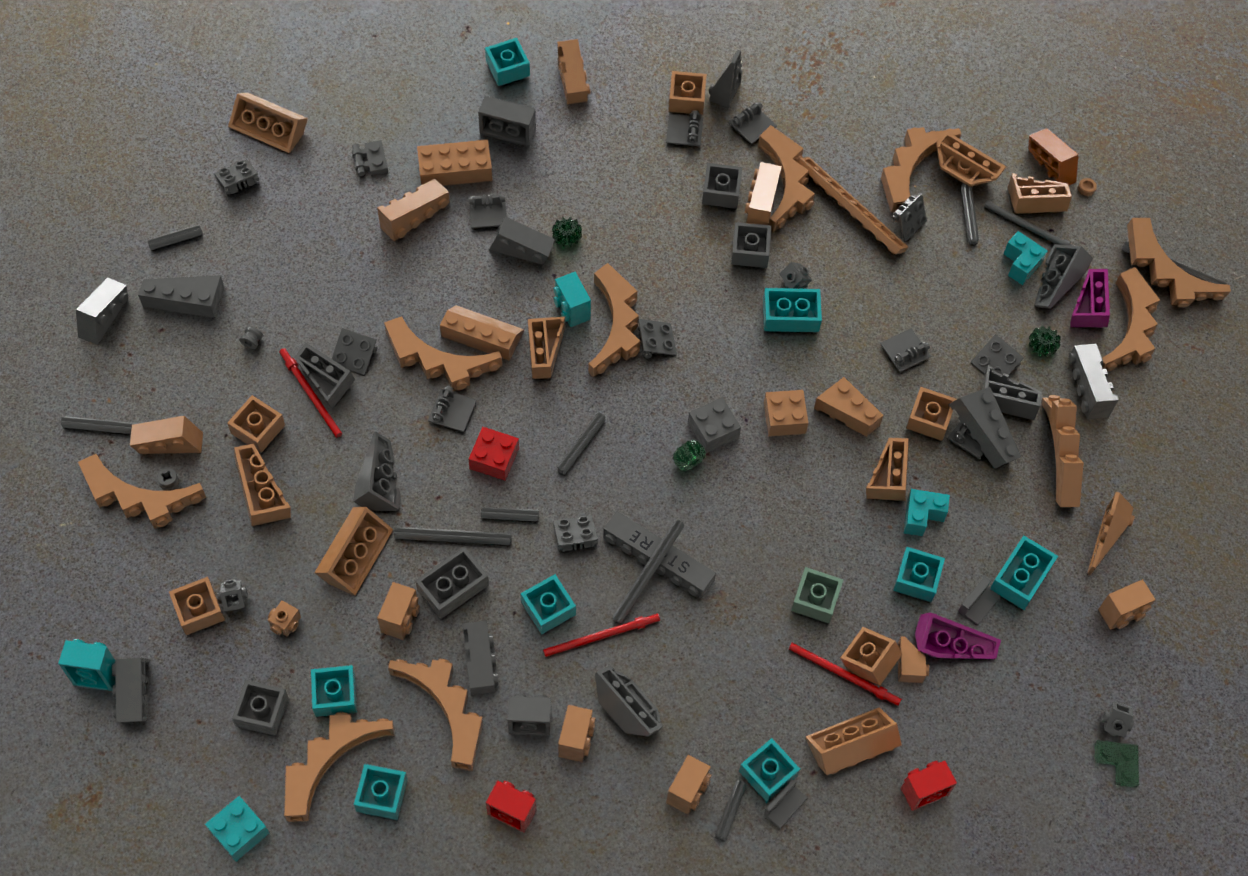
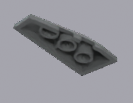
(727, 82)
(1064, 268)
(376, 479)

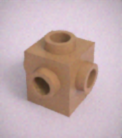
(284, 619)

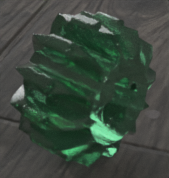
(567, 231)
(1044, 341)
(689, 455)

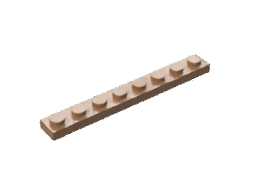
(855, 208)

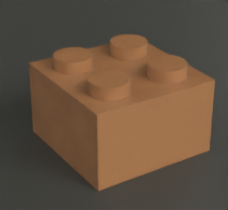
(687, 92)
(785, 413)
(931, 413)
(256, 423)
(1127, 605)
(196, 606)
(398, 611)
(871, 656)
(575, 733)
(688, 784)

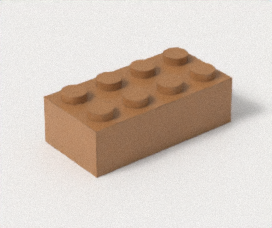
(455, 162)

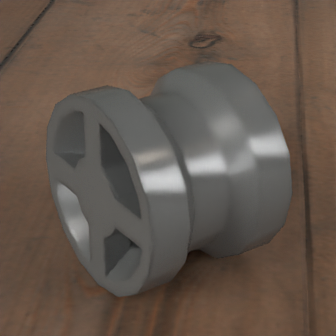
(251, 337)
(168, 484)

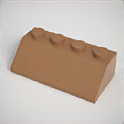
(267, 122)
(480, 331)
(354, 550)
(854, 741)

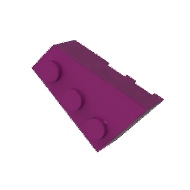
(1093, 303)

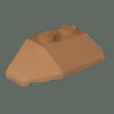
(966, 161)

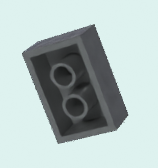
(507, 120)
(452, 582)

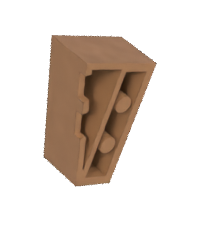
(166, 436)

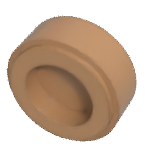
(1087, 187)

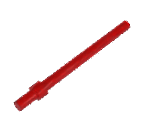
(292, 365)
(638, 623)
(880, 692)

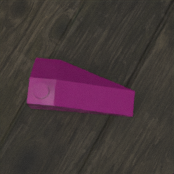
(949, 639)

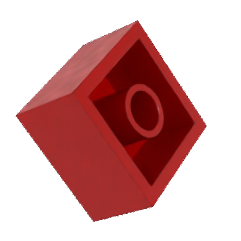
(493, 453)
(928, 784)
(511, 805)

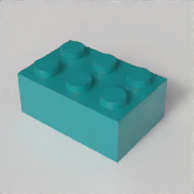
(792, 310)
(1023, 572)
(88, 664)

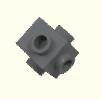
(795, 276)
(232, 595)
(1118, 719)

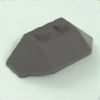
(626, 703)

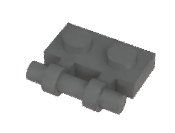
(375, 155)

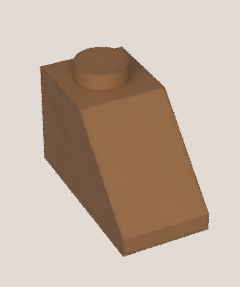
(912, 663)

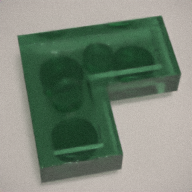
(1124, 757)

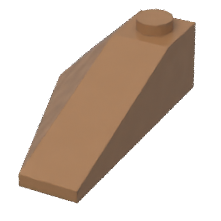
(1114, 523)

